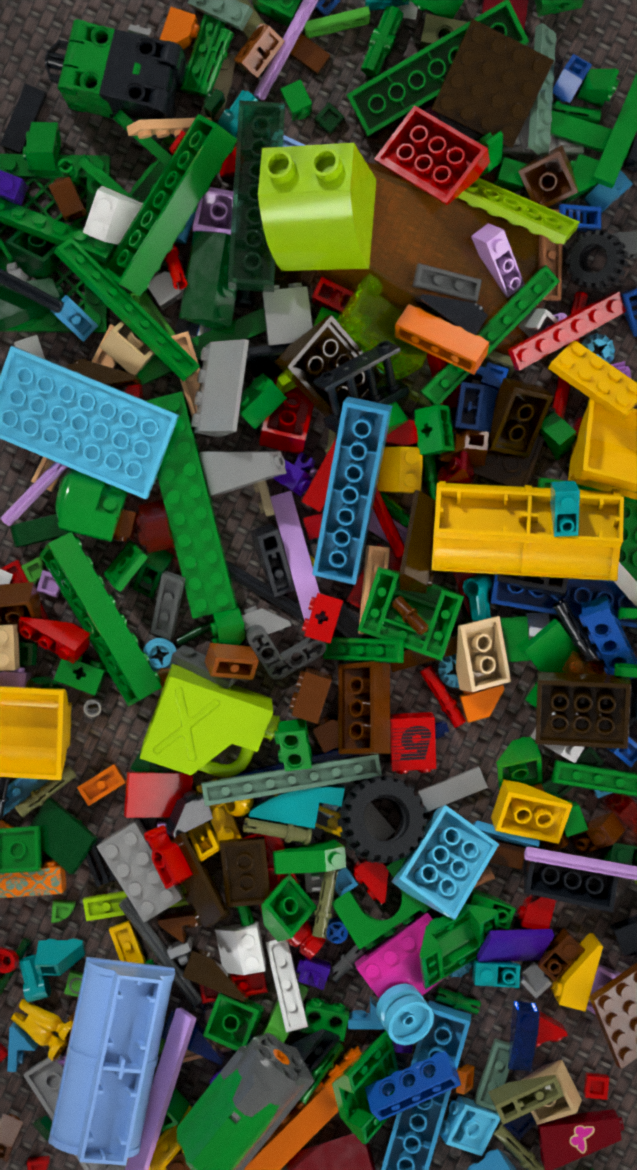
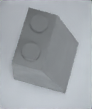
(286, 313)

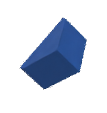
(628, 755)

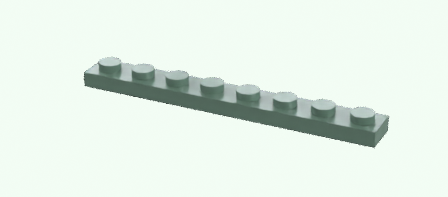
(281, 782)

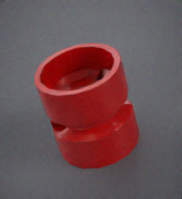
(308, 944)

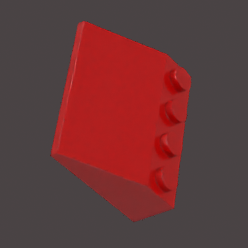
(433, 156)

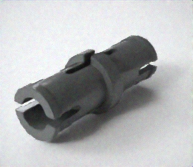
(347, 962)

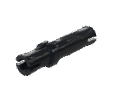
(579, 637)

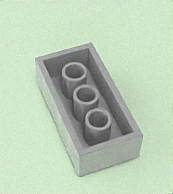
(132, 865)

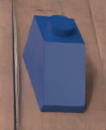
(571, 78)

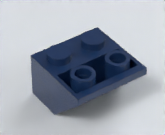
(475, 407)

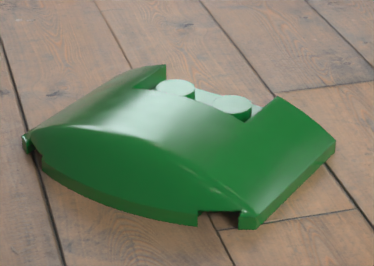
(88, 505)

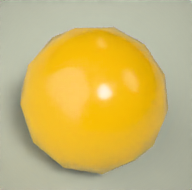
(239, 808)

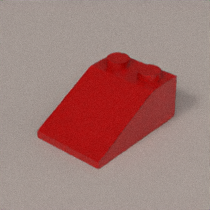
(288, 424)

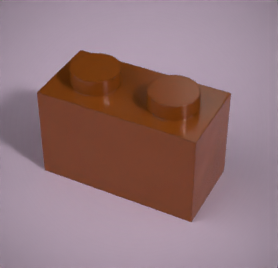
(231, 661)

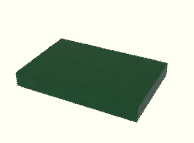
(63, 836)

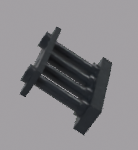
(386, 394)

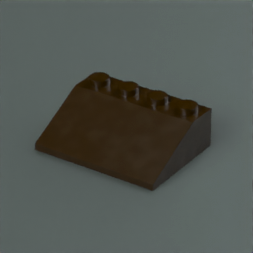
(321, 351)
(583, 710)

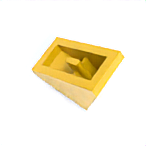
(204, 840)

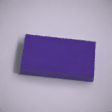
(515, 945)

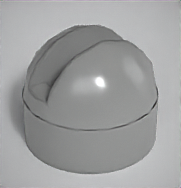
(95, 710)

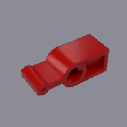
(167, 858)

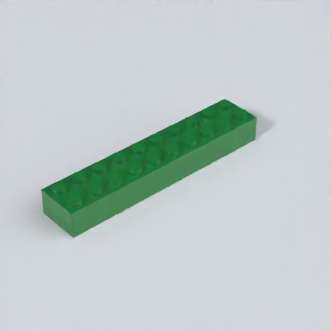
(193, 517)

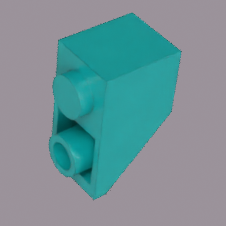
(565, 508)
(57, 956)
(496, 974)

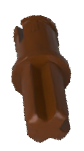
(410, 615)

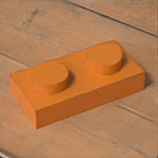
(101, 784)

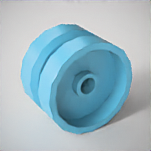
(404, 1014)

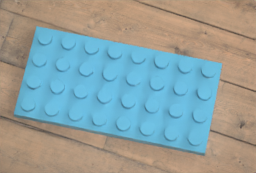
(83, 422)

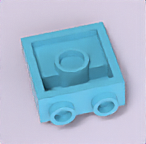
(468, 1126)

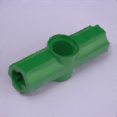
(382, 41)

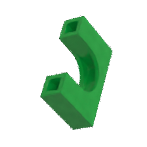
(367, 929)

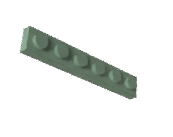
(541, 110)

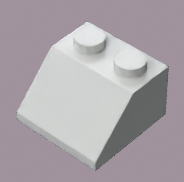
(110, 215)
(241, 949)

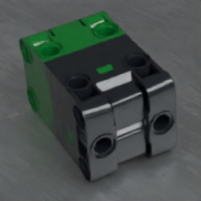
(116, 72)

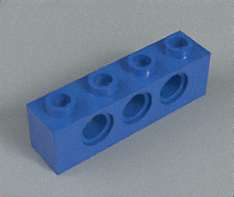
(606, 634)
(423, 1089)

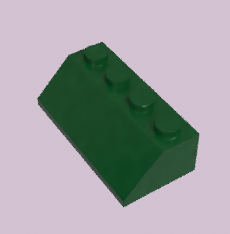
(207, 294)

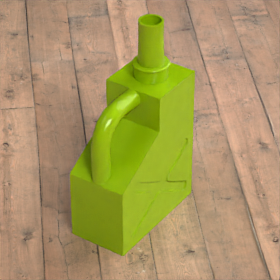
(201, 720)

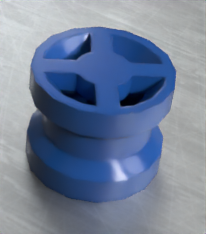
(336, 935)

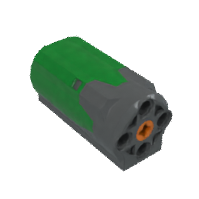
(243, 1105)

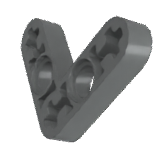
(278, 658)

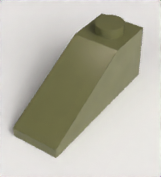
(524, 1096)

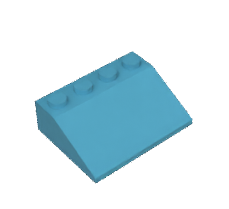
(446, 862)

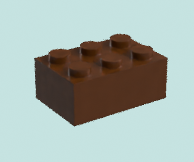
(311, 696)

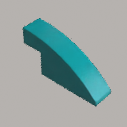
(298, 806)

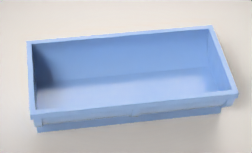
(111, 1060)

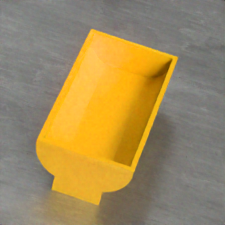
(606, 451)
(512, 532)
(34, 732)

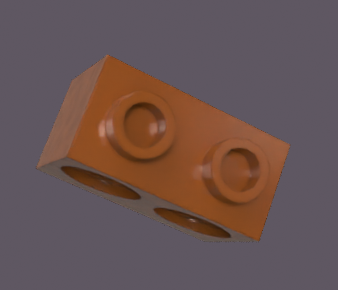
(259, 50)

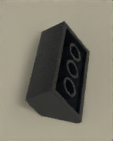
(570, 885)

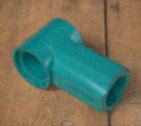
(229, 117)
(477, 590)
(34, 986)

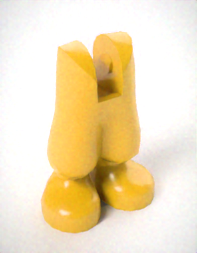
(40, 1027)

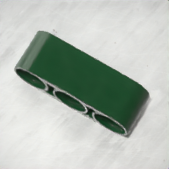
(36, 531)

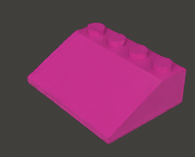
(396, 958)

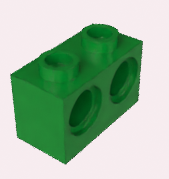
(298, 744)
(326, 1012)

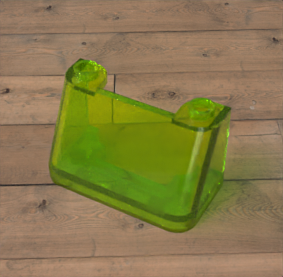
(372, 320)

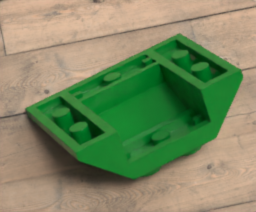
(436, 607)
(454, 943)
(349, 1087)

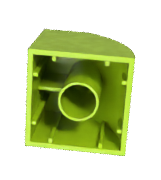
(317, 206)

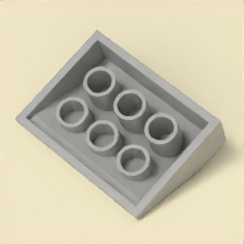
(220, 387)

